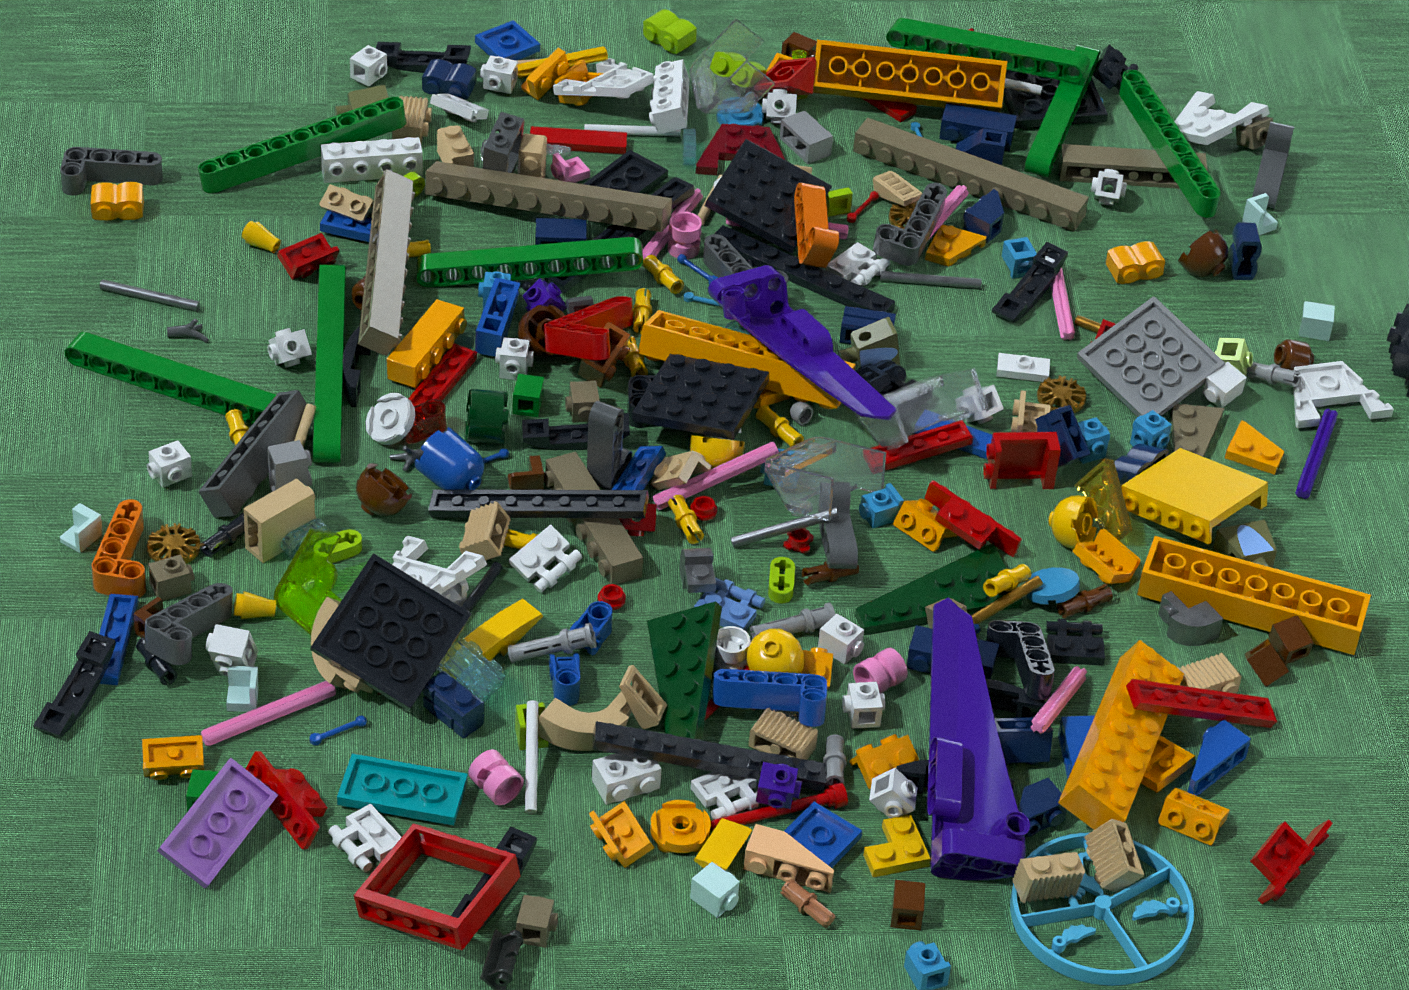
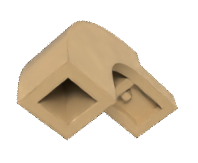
(328, 670)
(574, 728)

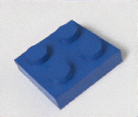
(508, 42)
(824, 833)

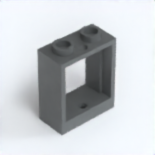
(502, 148)

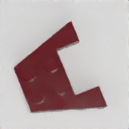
(729, 140)

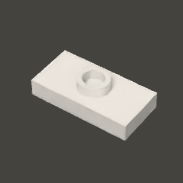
(1023, 367)

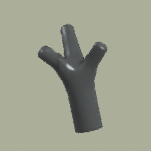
(187, 330)
(410, 456)

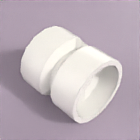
(731, 648)

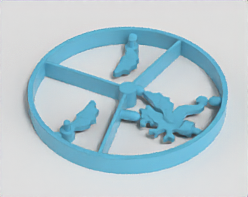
(1101, 910)

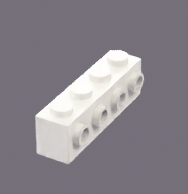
(670, 97)
(370, 159)

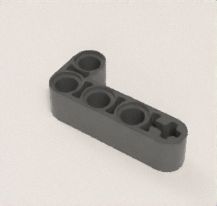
(1273, 162)
(108, 165)
(908, 243)
(724, 259)
(605, 438)
(838, 534)
(172, 629)

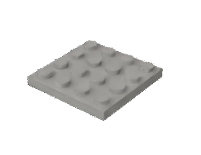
(1150, 359)

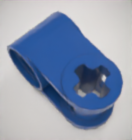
(600, 616)
(565, 678)

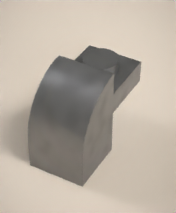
(697, 570)
(1189, 625)

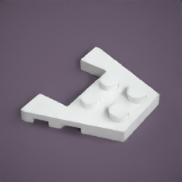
(614, 82)
(1208, 125)
(1331, 385)
(435, 577)

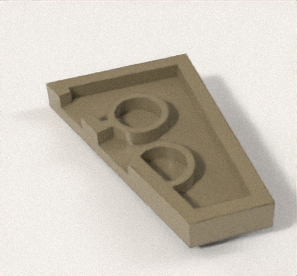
(1194, 427)

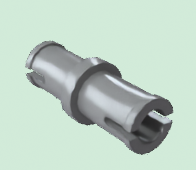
(1274, 374)
(834, 760)

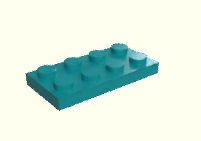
(402, 789)

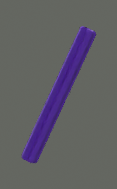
(1316, 453)

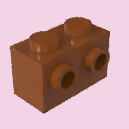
(605, 369)

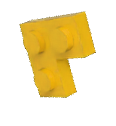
(902, 852)

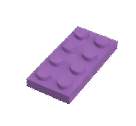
(217, 823)

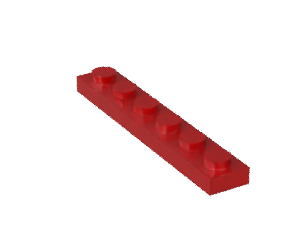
(1200, 703)

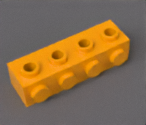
(426, 343)

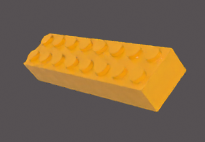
(908, 76)
(680, 335)
(1254, 593)
(1118, 742)

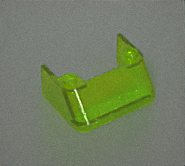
(308, 579)

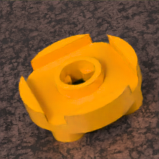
(675, 840)

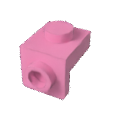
(569, 170)

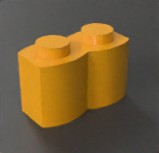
(117, 201)
(1135, 262)

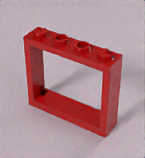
(454, 932)

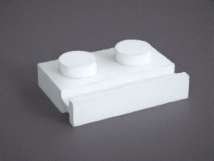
(456, 105)

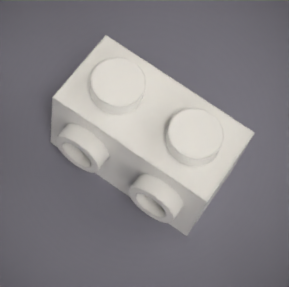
(231, 648)
(624, 777)

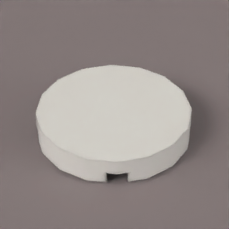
(390, 419)

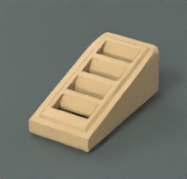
(895, 189)
(644, 703)

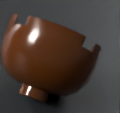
(1206, 255)
(532, 328)
(381, 491)

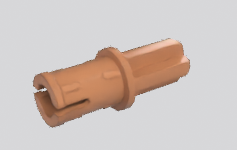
(807, 903)

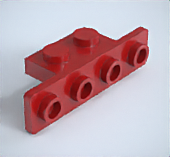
(970, 522)
(295, 801)
(1283, 854)

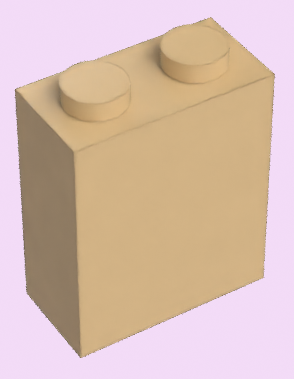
(275, 516)

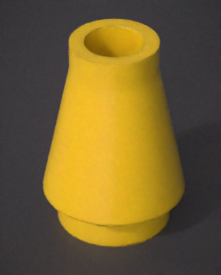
(258, 236)
(253, 606)

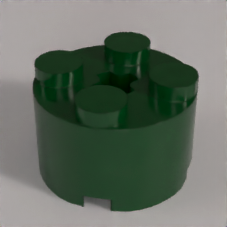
(486, 416)

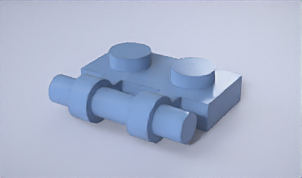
(733, 613)

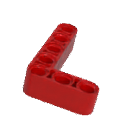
(583, 331)

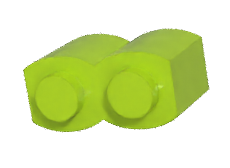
(669, 31)
(726, 63)

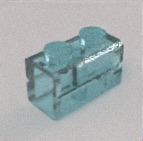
(472, 669)

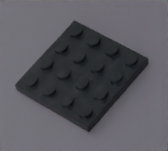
(1032, 107)
(760, 194)
(701, 396)
(391, 632)

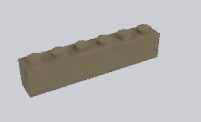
(1138, 166)
(604, 537)

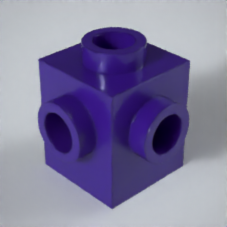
(544, 294)
(778, 785)

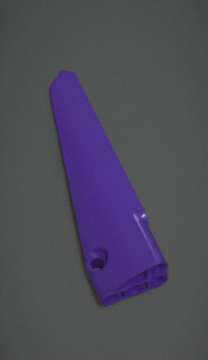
(795, 337)
(966, 768)

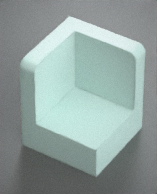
(1256, 213)
(1317, 321)
(85, 530)
(242, 688)

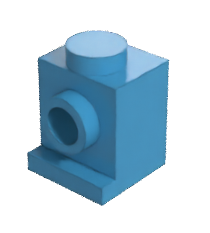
(1018, 256)
(881, 506)
(926, 966)

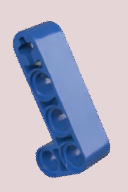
(773, 690)

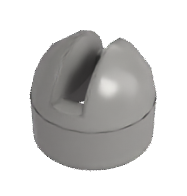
(801, 413)

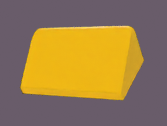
(723, 844)

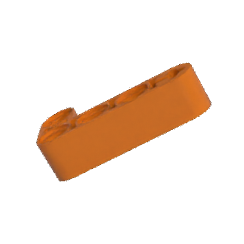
(814, 239)
(112, 567)

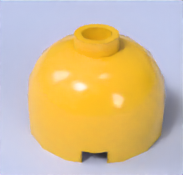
(716, 450)
(1073, 520)
(775, 652)

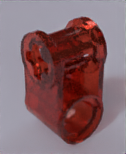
(428, 419)

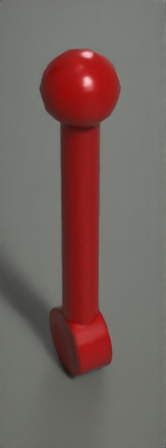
(851, 217)

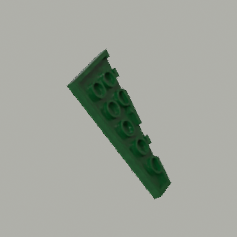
(957, 580)
(683, 662)

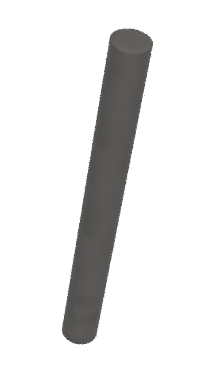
(930, 279)
(149, 295)
(779, 529)

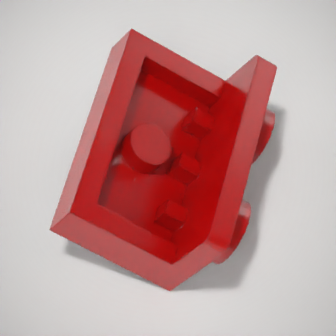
(307, 256)

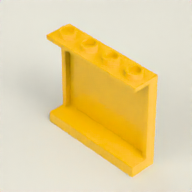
(1192, 493)

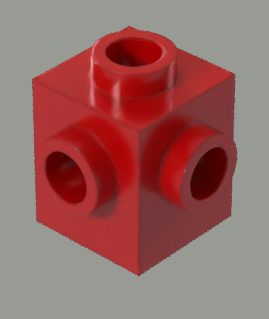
(647, 524)

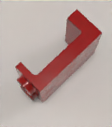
(1022, 457)

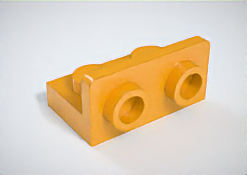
(1192, 816)

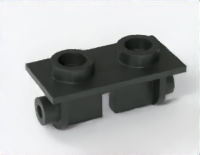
(501, 959)

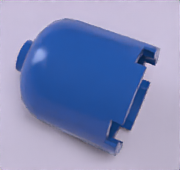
(450, 462)

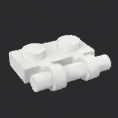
(854, 261)
(540, 553)
(719, 787)
(372, 830)

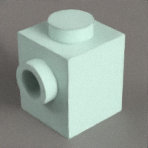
(715, 889)

